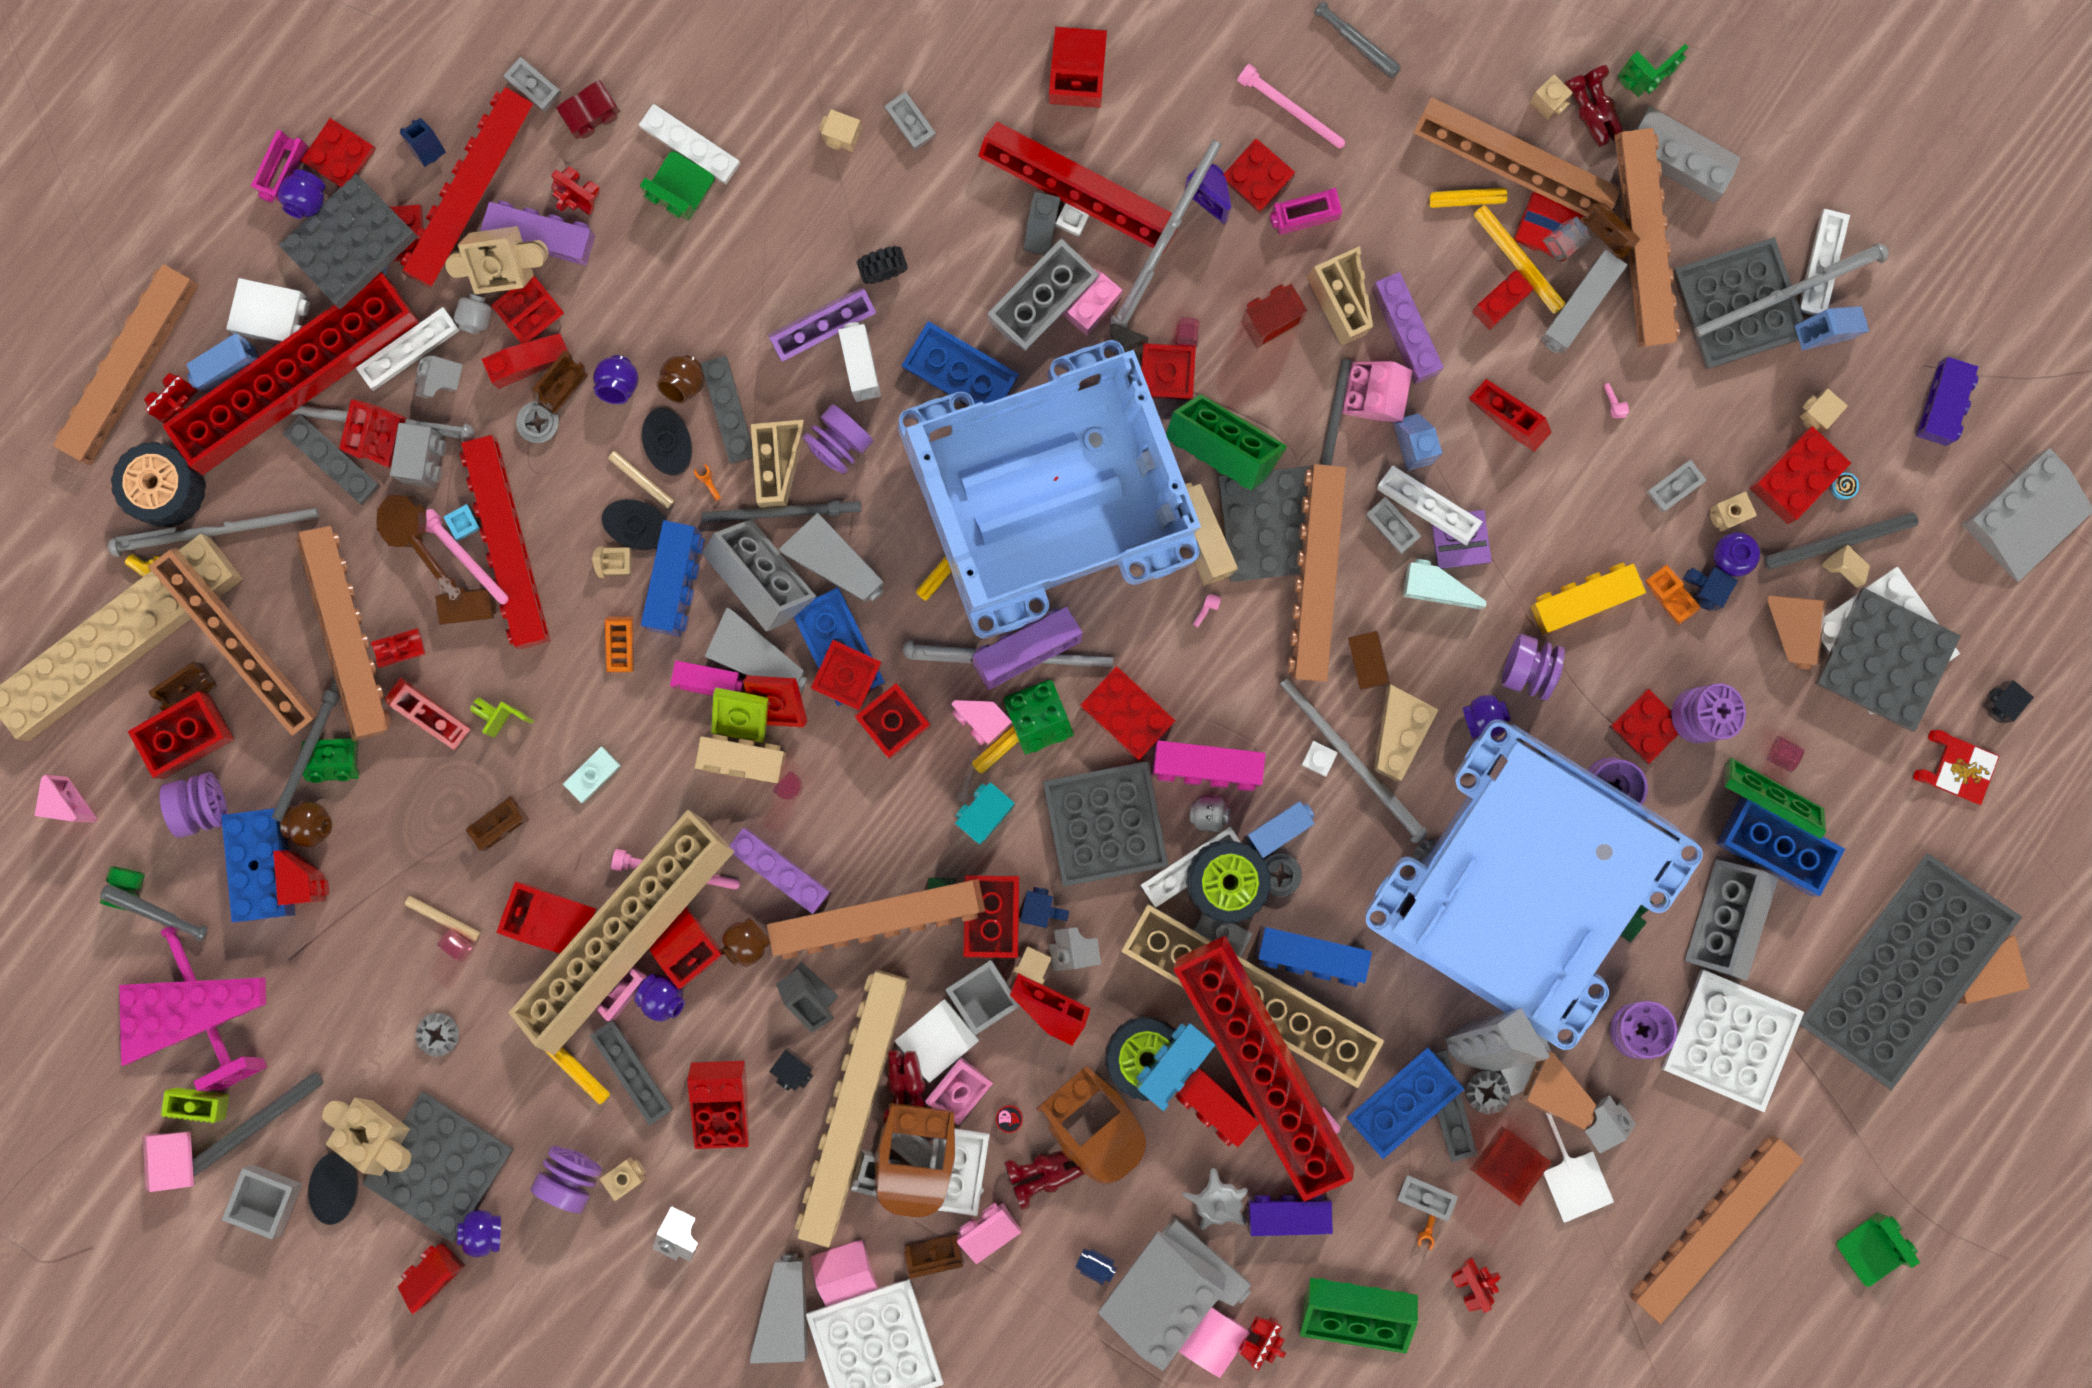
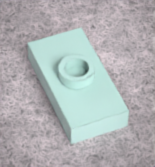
(592, 775)

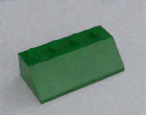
(1224, 441)
(1359, 1315)

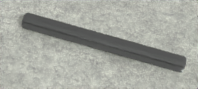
(1839, 541)
(256, 1122)

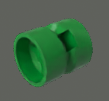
(124, 879)

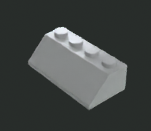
(1690, 156)
(1042, 295)
(758, 574)
(1731, 919)
(1497, 1042)

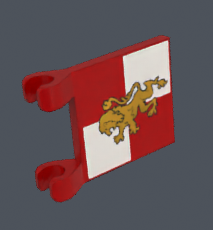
(1962, 768)

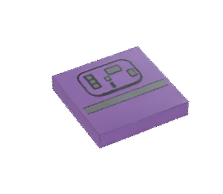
(1453, 553)

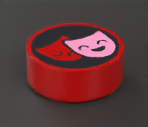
(1009, 1118)

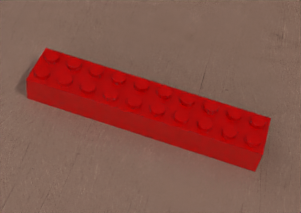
(290, 375)
(1264, 1068)

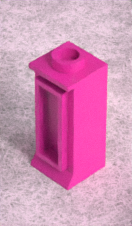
(271, 163)
(1280, 219)
(704, 679)

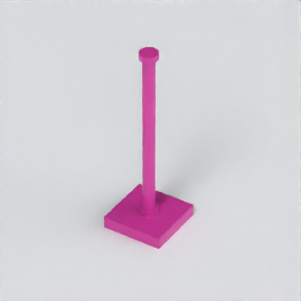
(230, 1071)

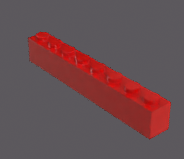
(1075, 184)
(467, 187)
(505, 541)

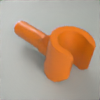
(708, 482)
(1427, 1233)

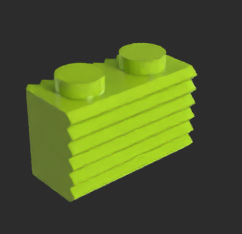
(194, 1105)

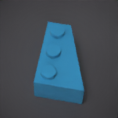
(1174, 1065)

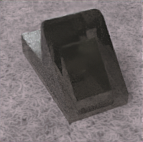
(1127, 338)

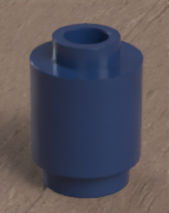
(1096, 1266)

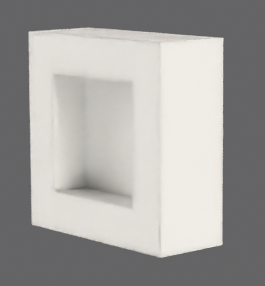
(1072, 220)
(1319, 759)

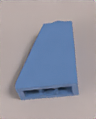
(1831, 327)
(221, 363)
(1417, 442)
(1280, 829)

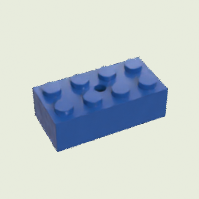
(672, 579)
(247, 840)
(1802, 859)
(1312, 954)

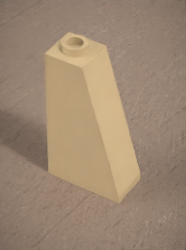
(1215, 557)

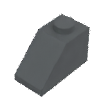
(1041, 223)
(804, 1001)

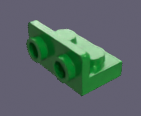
(332, 761)

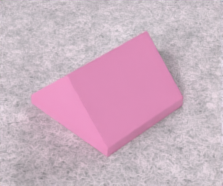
(62, 801)
(621, 994)
(959, 1090)
(168, 1161)
(843, 1272)

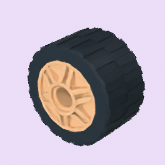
(157, 485)

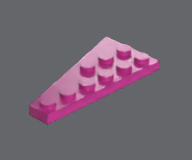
(172, 1012)

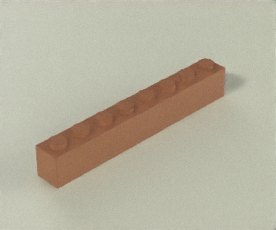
(1514, 158)
(1644, 216)
(125, 364)
(1317, 572)
(342, 633)
(233, 640)
(876, 917)
(1716, 1228)

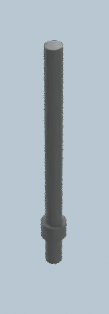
(1336, 412)
(833, 508)
(330, 698)

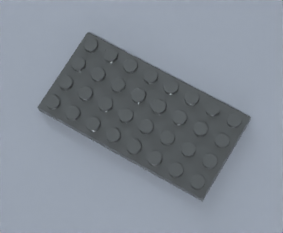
(1909, 971)

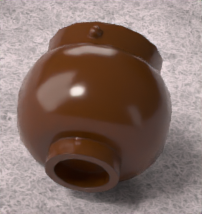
(680, 378)
(306, 824)
(744, 943)

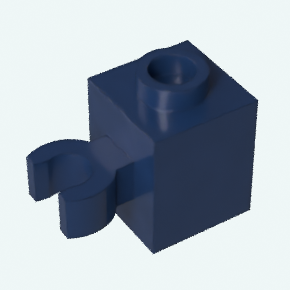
(422, 142)
(1712, 589)
(1038, 908)

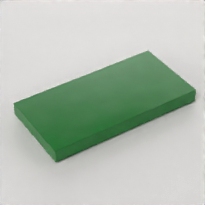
(1775, 797)

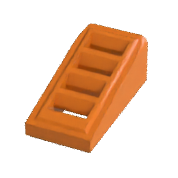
(610, 644)

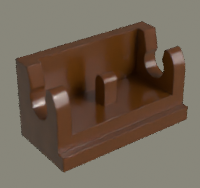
(1611, 229)
(559, 383)
(471, 606)
(1369, 660)
(182, 685)
(496, 824)
(933, 1256)

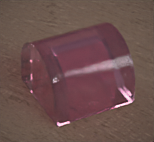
(1187, 332)
(1785, 754)
(789, 787)
(455, 945)

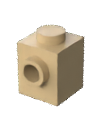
(1551, 97)
(840, 130)
(1822, 410)
(1732, 512)
(623, 1178)

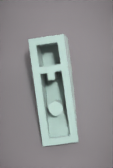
(1435, 585)

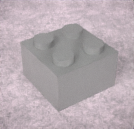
(418, 456)
(982, 997)
(262, 1201)

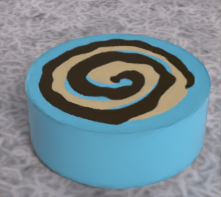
(1845, 486)

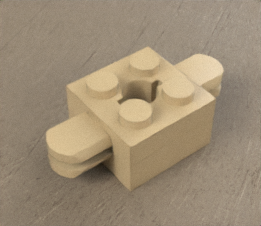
(498, 271)
(367, 1136)

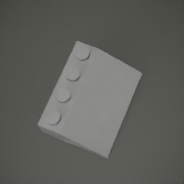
(2030, 514)
(1162, 1299)

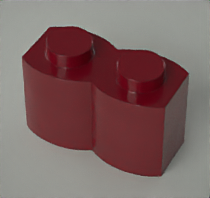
(588, 110)

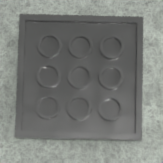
(348, 241)
(1731, 282)
(1264, 524)
(1888, 659)
(1105, 823)
(448, 1167)

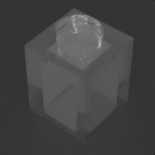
(1567, 238)

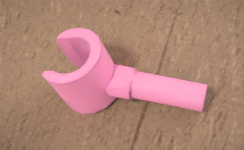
(1618, 410)
(1212, 601)

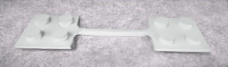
(1576, 1182)

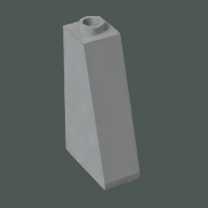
(1583, 302)
(831, 558)
(748, 652)
(1236, 1284)
(783, 1320)

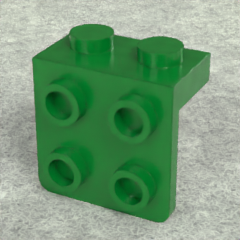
(1642, 77)
(678, 186)
(1038, 716)
(1876, 1249)

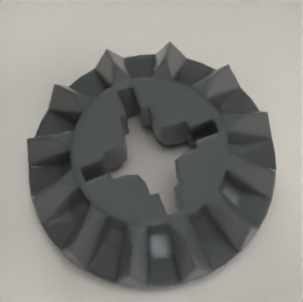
(1290, 867)

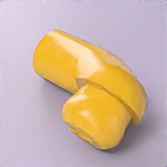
(139, 565)

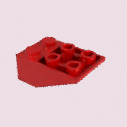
(1077, 67)
(543, 917)
(685, 949)
(718, 1104)

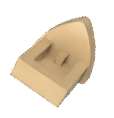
(612, 561)
(1849, 565)
(1032, 965)

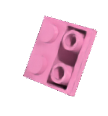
(1377, 391)
(984, 718)
(988, 1233)

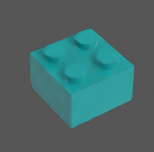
(984, 813)

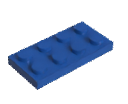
(957, 366)
(828, 620)
(1405, 1102)

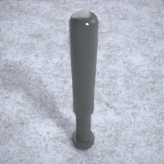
(1360, 42)
(143, 908)

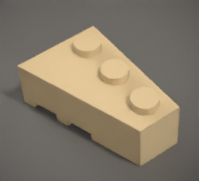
(1343, 295)
(775, 459)
(1401, 732)
(740, 759)

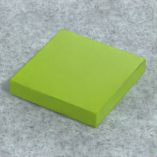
(739, 715)

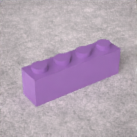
(562, 239)
(821, 323)
(1407, 327)
(1027, 647)
(779, 871)

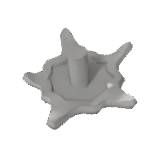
(1218, 1202)

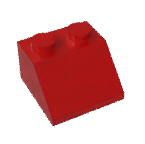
(298, 880)
(427, 1279)

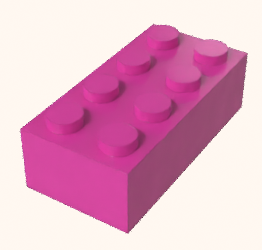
(1208, 764)

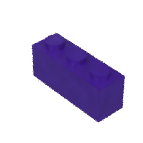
(1948, 401)
(1289, 1215)

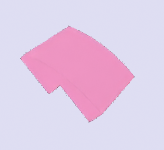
(1214, 1342)

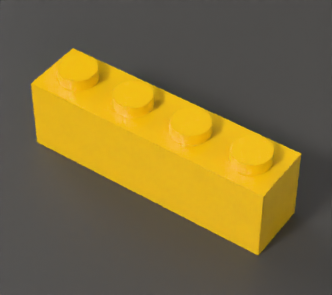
(1588, 598)

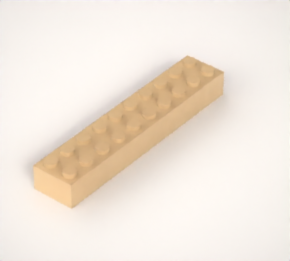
(105, 644)
(620, 932)
(1302, 1022)
(853, 1108)

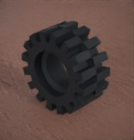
(882, 265)

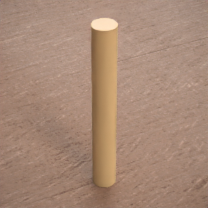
(640, 479)
(442, 918)

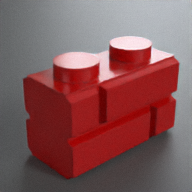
(1502, 300)

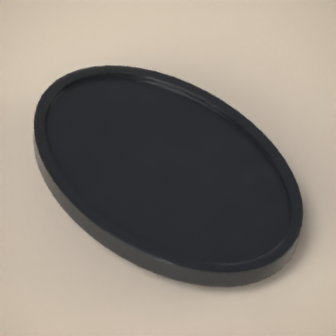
(667, 442)
(633, 524)
(332, 1189)

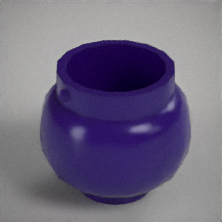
(301, 194)
(615, 379)
(1736, 554)
(1482, 711)
(659, 998)
(479, 1233)

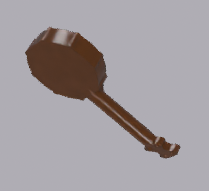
(402, 524)

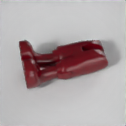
(1602, 117)
(904, 1079)
(1053, 1175)

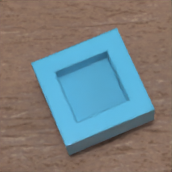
(462, 522)

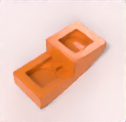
(1671, 595)

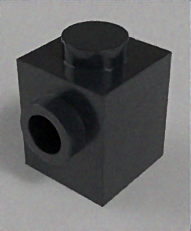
(2007, 701)
(791, 1071)

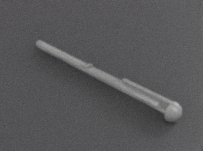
(1174, 222)
(1877, 252)
(466, 432)
(170, 535)
(965, 655)
(1381, 790)

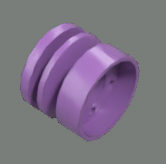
(837, 439)
(1539, 668)
(1708, 713)
(1626, 775)
(193, 804)
(1658, 1032)
(563, 1186)

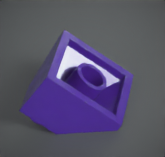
(1213, 193)

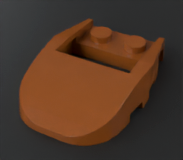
(1113, 1148)
(907, 1188)

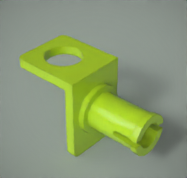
(496, 716)

